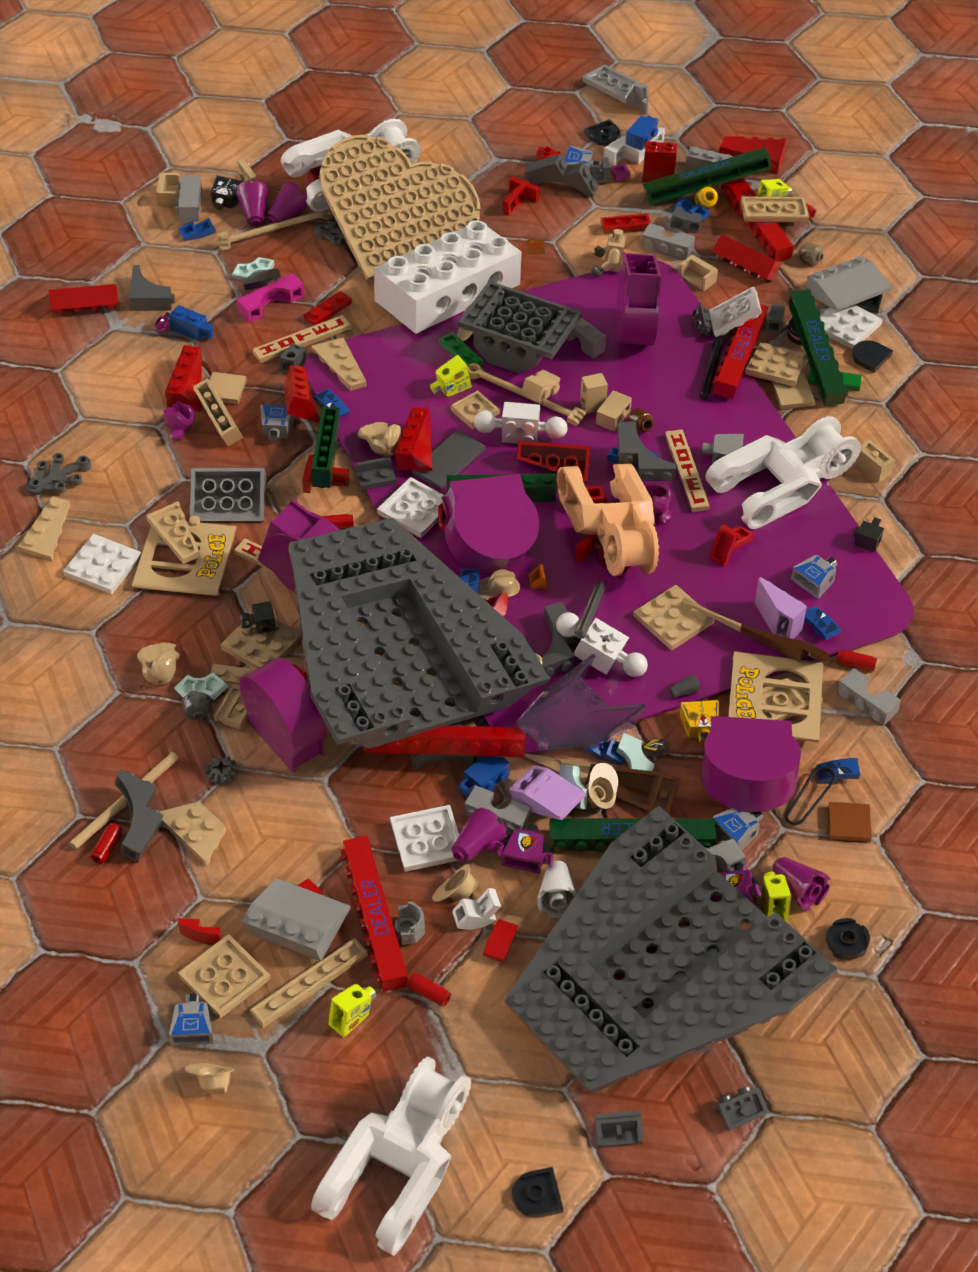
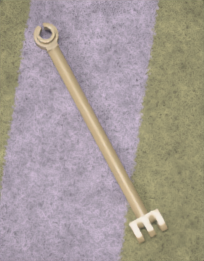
(225, 240)
(573, 417)

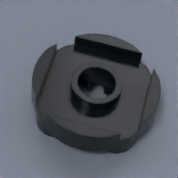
(842, 948)

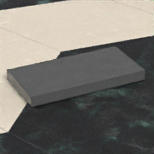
(451, 458)

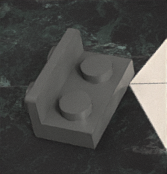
(375, 473)
(741, 1108)

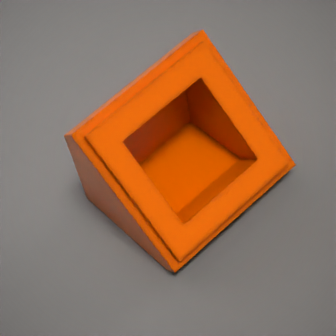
(537, 578)

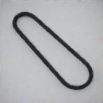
(817, 801)

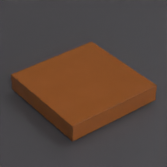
(849, 821)

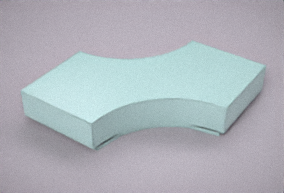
(244, 271)
(210, 685)
(631, 750)
(571, 774)

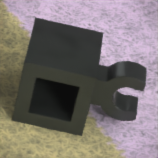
(869, 535)
(262, 618)

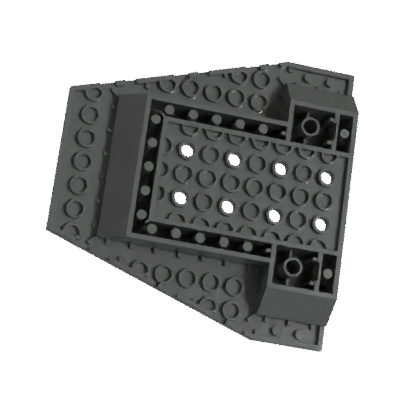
(459, 637)
(635, 902)

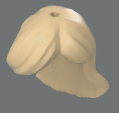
(381, 438)
(158, 662)

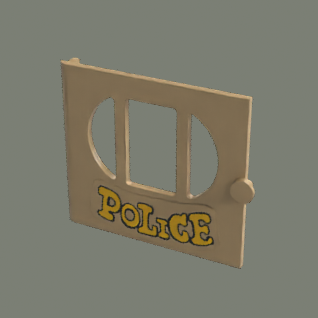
(204, 575)
(747, 687)

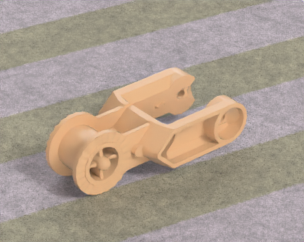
(622, 527)

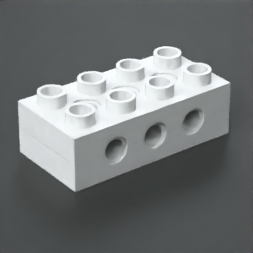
(445, 275)

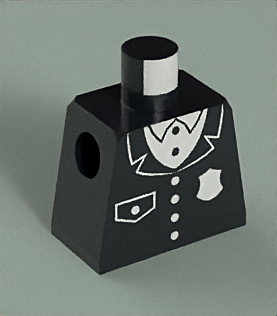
(224, 192)

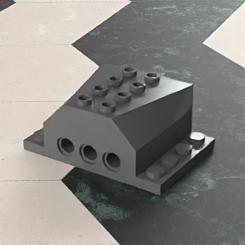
(516, 327)

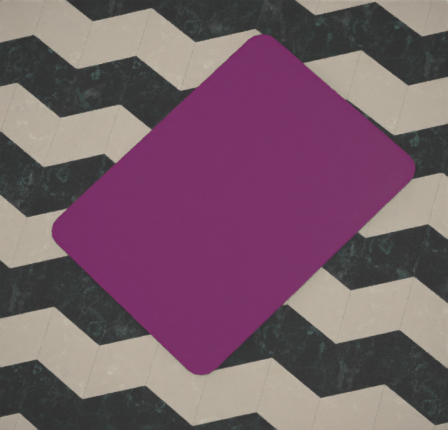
(666, 383)

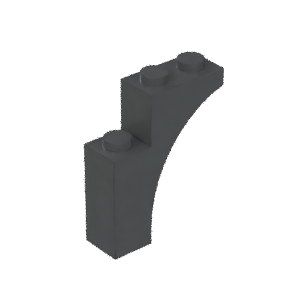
(556, 170)
(634, 452)
(559, 656)
(144, 820)

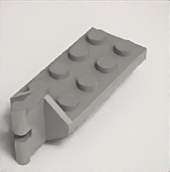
(619, 86)

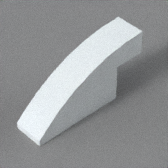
(618, 149)

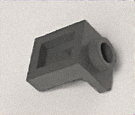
(603, 174)

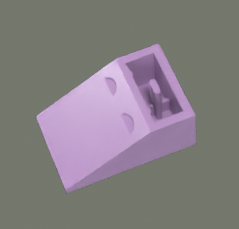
(780, 610)
(546, 793)

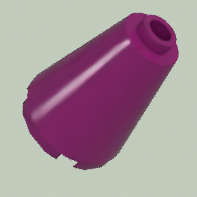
(253, 201)
(287, 203)
(478, 835)
(805, 883)

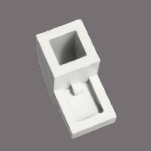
(477, 913)

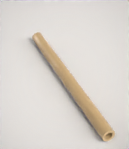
(117, 806)

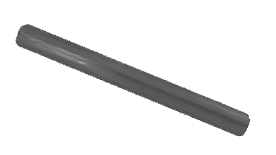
(590, 610)

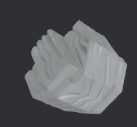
(410, 924)

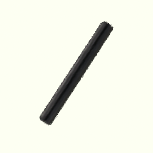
(711, 368)

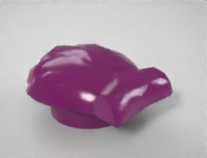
(162, 323)

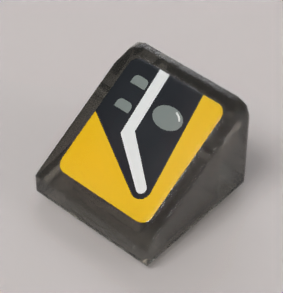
(655, 748)

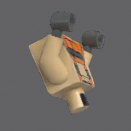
(613, 253)

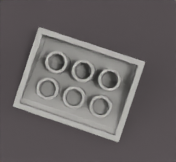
(848, 283)
(228, 494)
(295, 918)

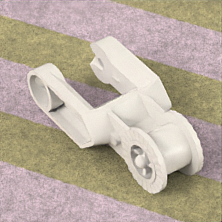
(310, 154)
(795, 464)
(405, 1141)

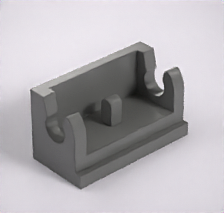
(618, 1129)

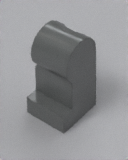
(686, 221)
(775, 317)
(292, 356)

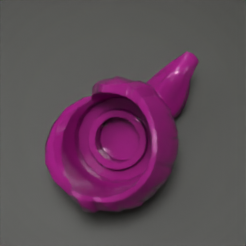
(178, 419)
(661, 498)

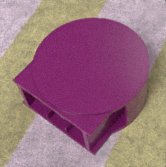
(638, 299)
(489, 522)
(289, 526)
(283, 712)
(750, 763)

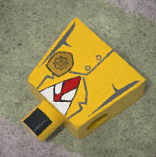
(697, 718)

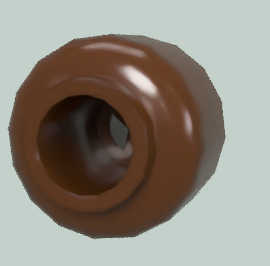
(643, 419)

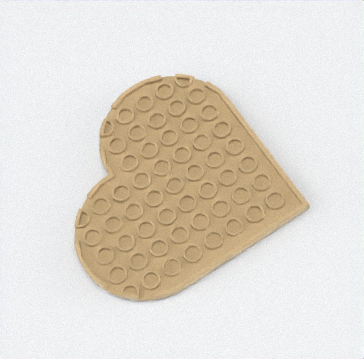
(390, 203)

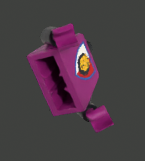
(524, 850)
(744, 882)

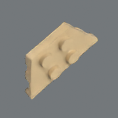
(784, 698)
(195, 828)

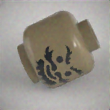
(811, 254)

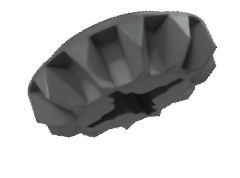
(229, 772)

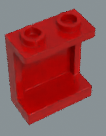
(659, 160)

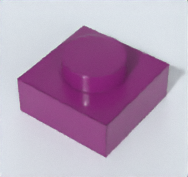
(620, 172)

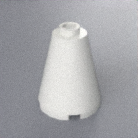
(556, 890)

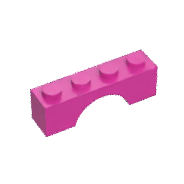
(285, 289)

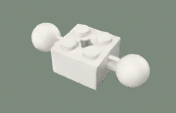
(520, 423)
(604, 643)

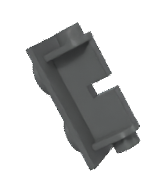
(702, 320)

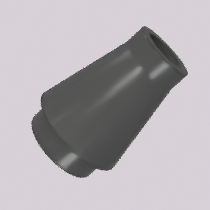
(686, 686)

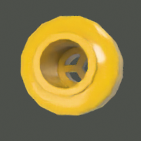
(706, 197)

